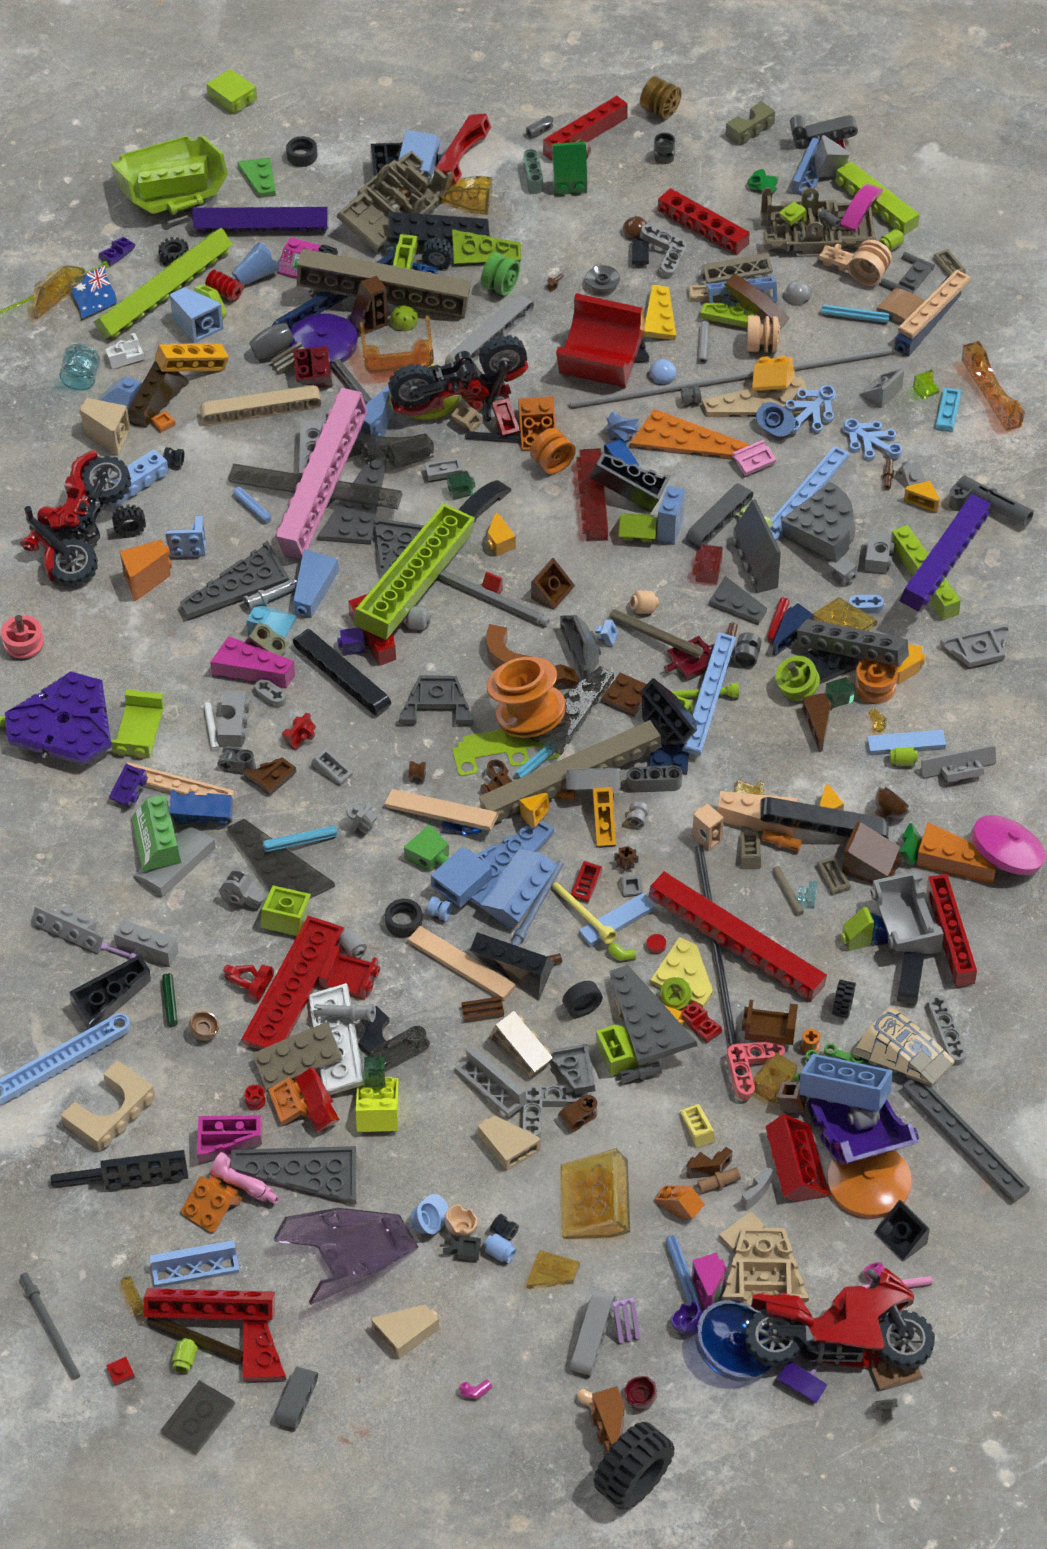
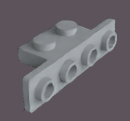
(959, 764)
(70, 926)

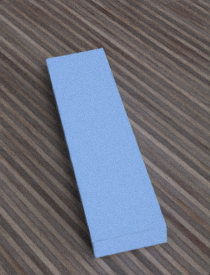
(919, 740)
(619, 918)

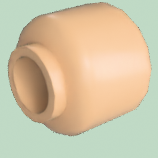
(644, 602)

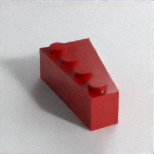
(382, 650)

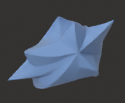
(621, 427)

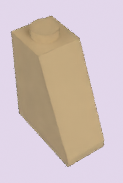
(507, 1141)
(406, 1328)

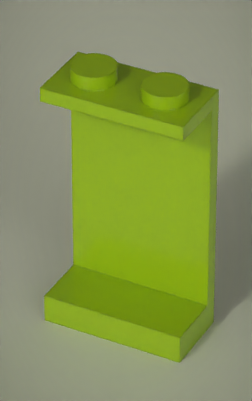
(139, 724)

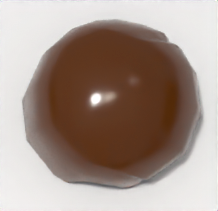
(633, 226)

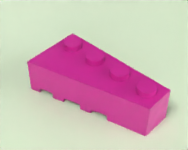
(251, 663)

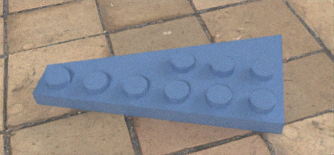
(501, 854)

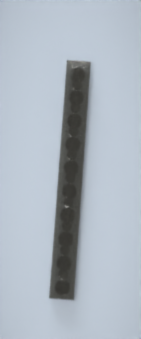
(287, 482)

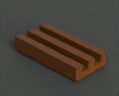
(482, 1007)

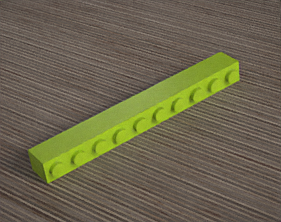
(162, 283)

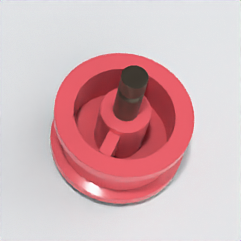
(22, 636)

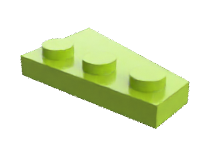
(726, 314)

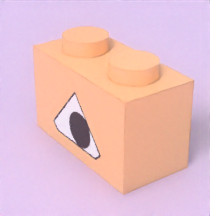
(707, 827)

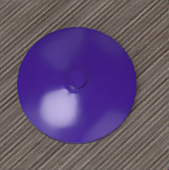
(327, 330)

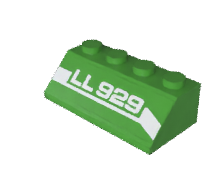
(155, 834)

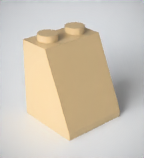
(105, 423)

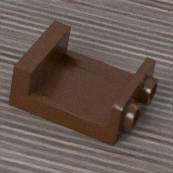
(769, 1025)

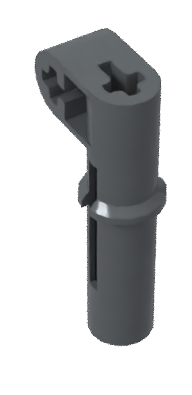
(998, 502)

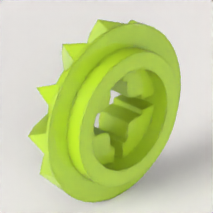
(667, 992)

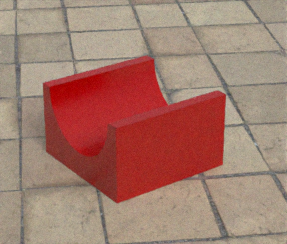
(602, 340)

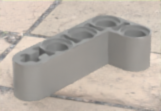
(592, 1332)

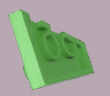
(260, 176)

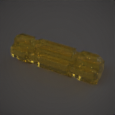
(132, 1295)

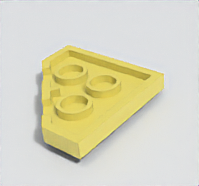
(686, 963)

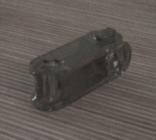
(402, 1047)

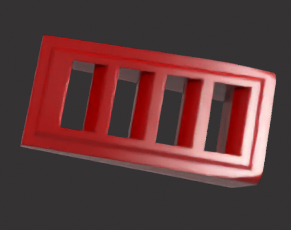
(592, 868)

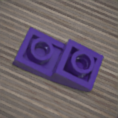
(118, 250)
(802, 1381)

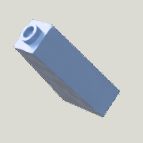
(313, 582)

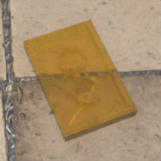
(845, 614)

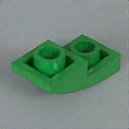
(912, 844)

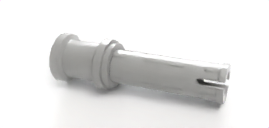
(262, 597)
(353, 1011)

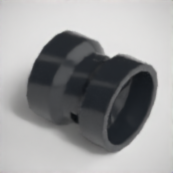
(174, 456)
(504, 1227)

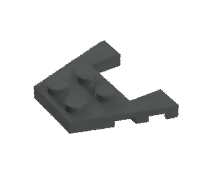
(436, 693)

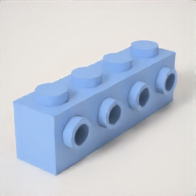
(143, 473)

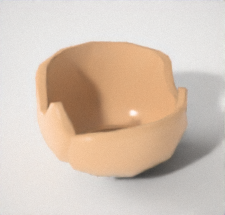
(460, 1221)

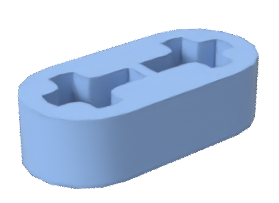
(866, 603)

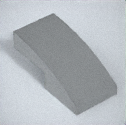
(760, 1186)

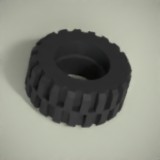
(633, 1465)

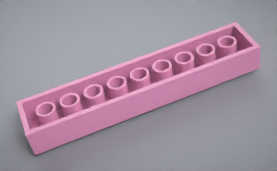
(321, 473)

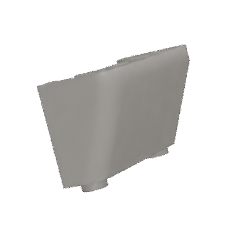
(906, 914)

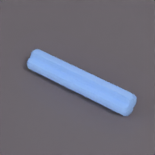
(252, 505)

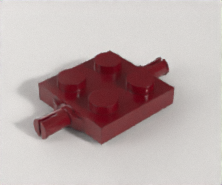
(688, 664)

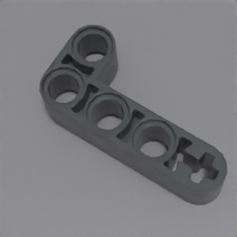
(834, 129)

